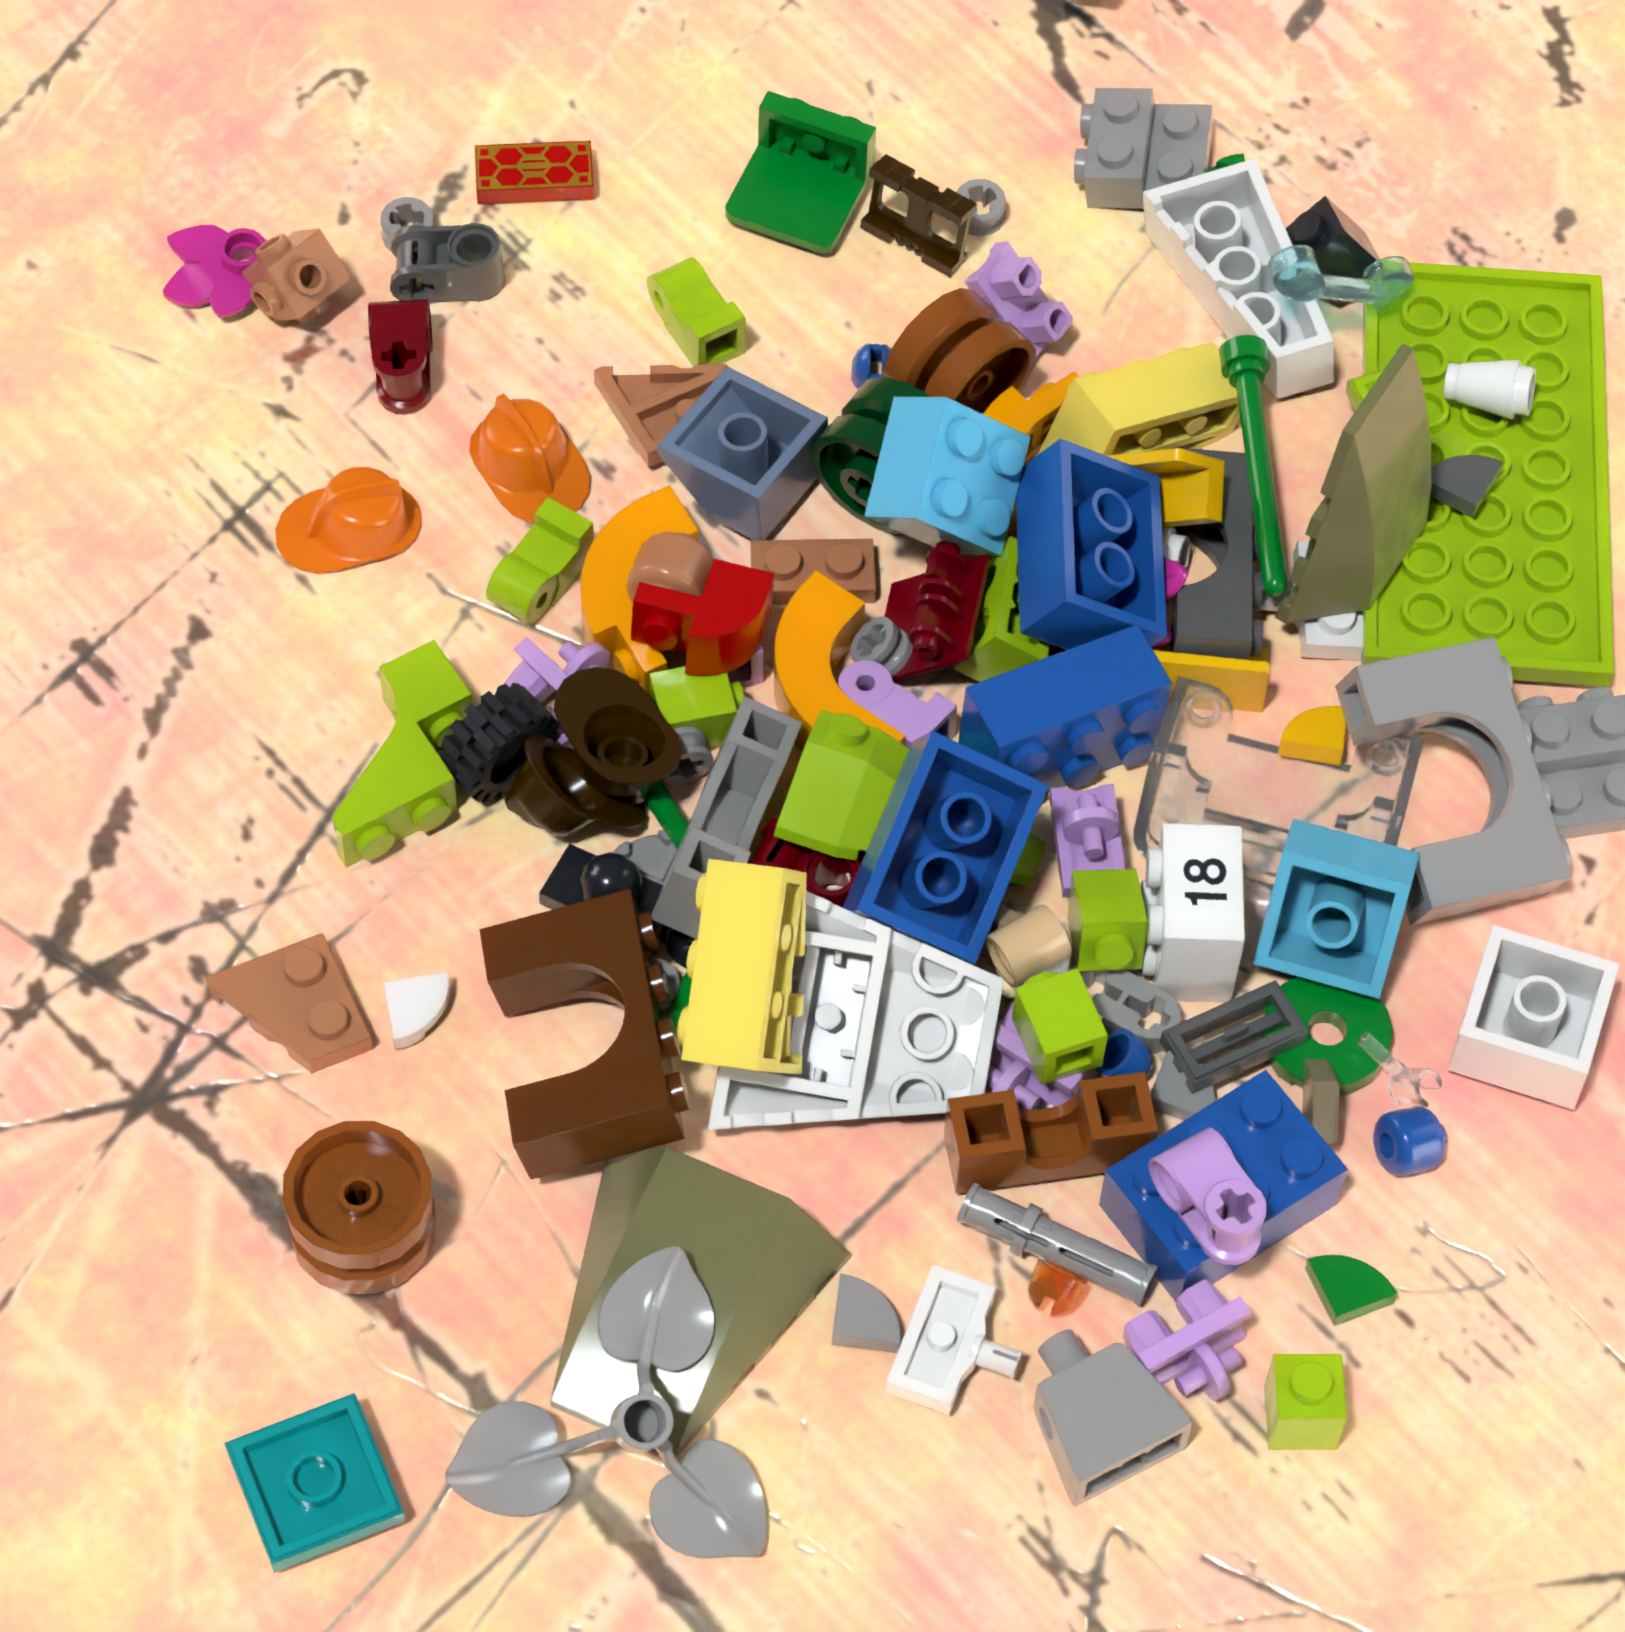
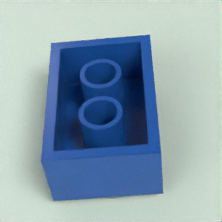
(1088, 548)
(1071, 710)
(946, 846)
(1272, 1146)

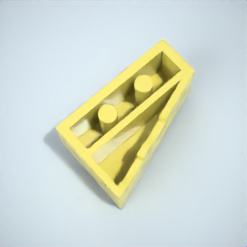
(1149, 405)
(744, 968)

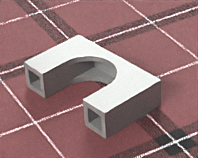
(1469, 698)

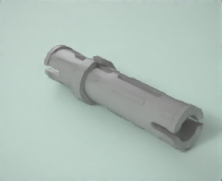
(1056, 1243)

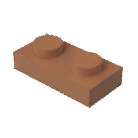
(793, 561)

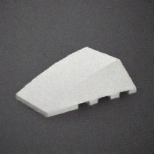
(879, 1034)

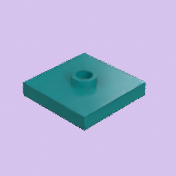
(314, 1482)

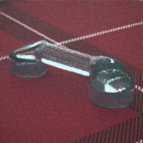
(1300, 279)

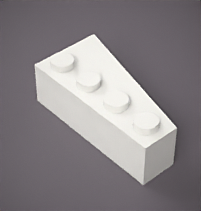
(1219, 241)

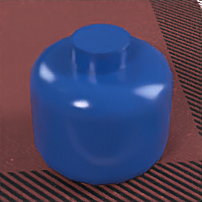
(1409, 1141)

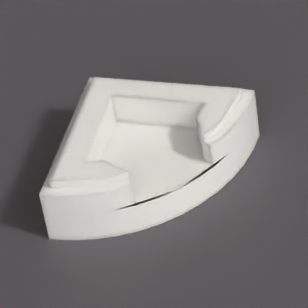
(415, 1006)

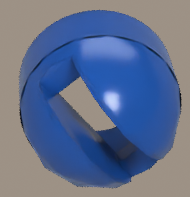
(861, 362)
(1125, 1055)

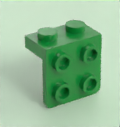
(803, 174)

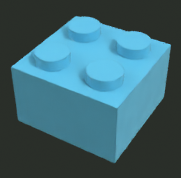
(947, 475)
(1336, 908)

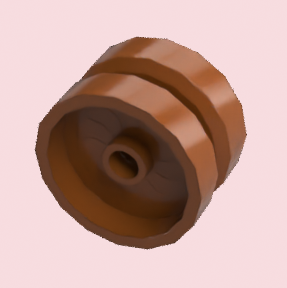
(961, 352)
(359, 1207)

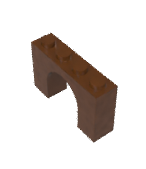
(630, 1092)

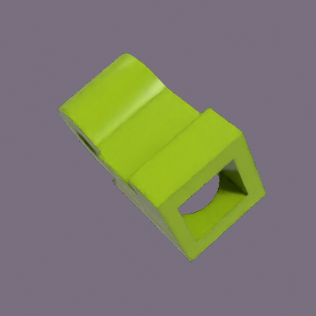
(697, 313)
(542, 563)

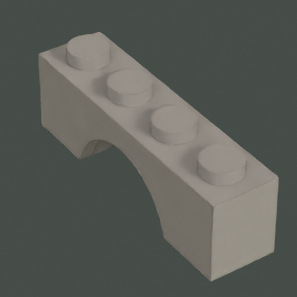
(728, 807)

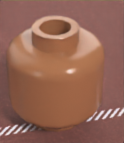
(671, 562)

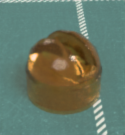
(1056, 1284)

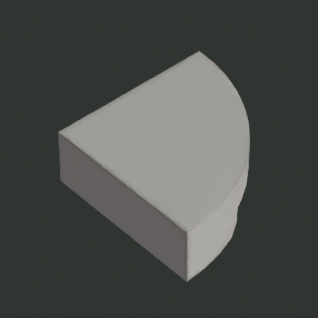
(651, 855)
(1172, 1095)
(864, 1317)

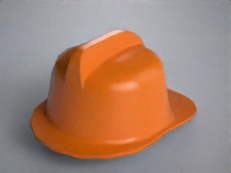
(528, 458)
(348, 522)

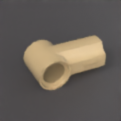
(1025, 943)

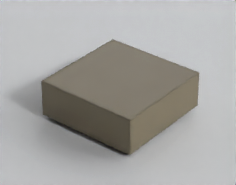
(1321, 1098)

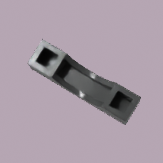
(1217, 611)

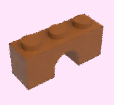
(1010, 1146)

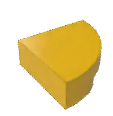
(1315, 736)

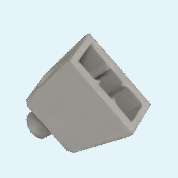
(1104, 1416)

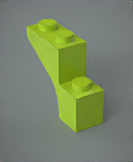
(406, 780)

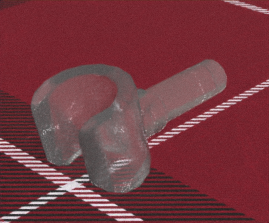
(1256, 903)
(1404, 1080)

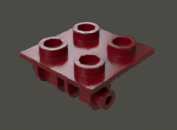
(939, 609)

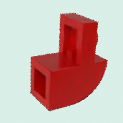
(713, 629)

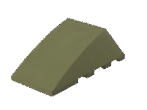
(1371, 502)
(747, 1248)

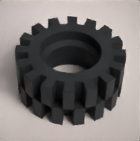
(491, 738)

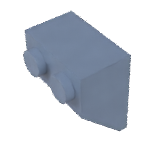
(744, 452)

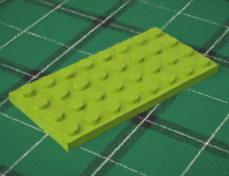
(1539, 545)

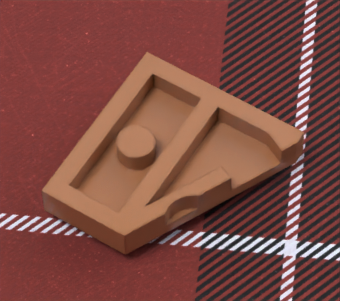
(653, 402)
(297, 1001)

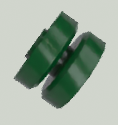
(851, 445)

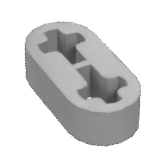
(1128, 999)

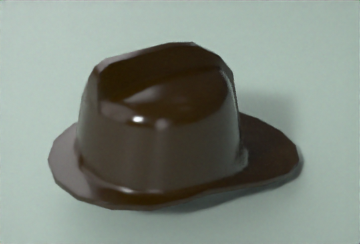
(616, 732)
(558, 798)

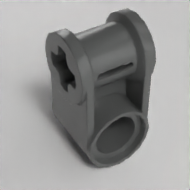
(451, 262)

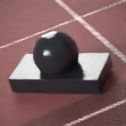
(587, 876)

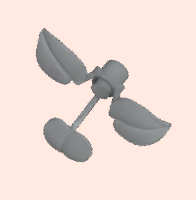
(707, 1502)

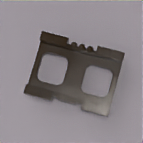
(915, 227)

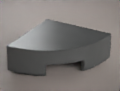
(1464, 481)

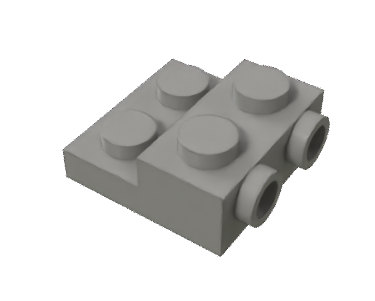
(1138, 145)
(1582, 758)

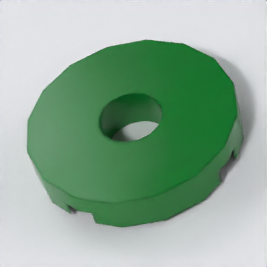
(1349, 1013)

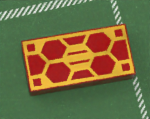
(534, 172)

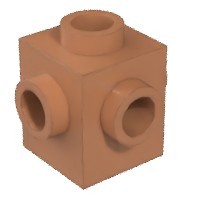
(295, 275)

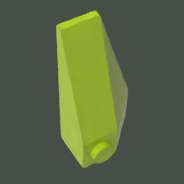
(845, 787)

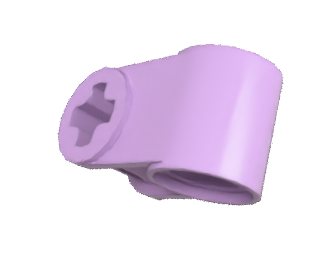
(1211, 1196)

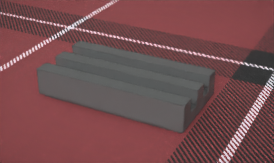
(1201, 1077)

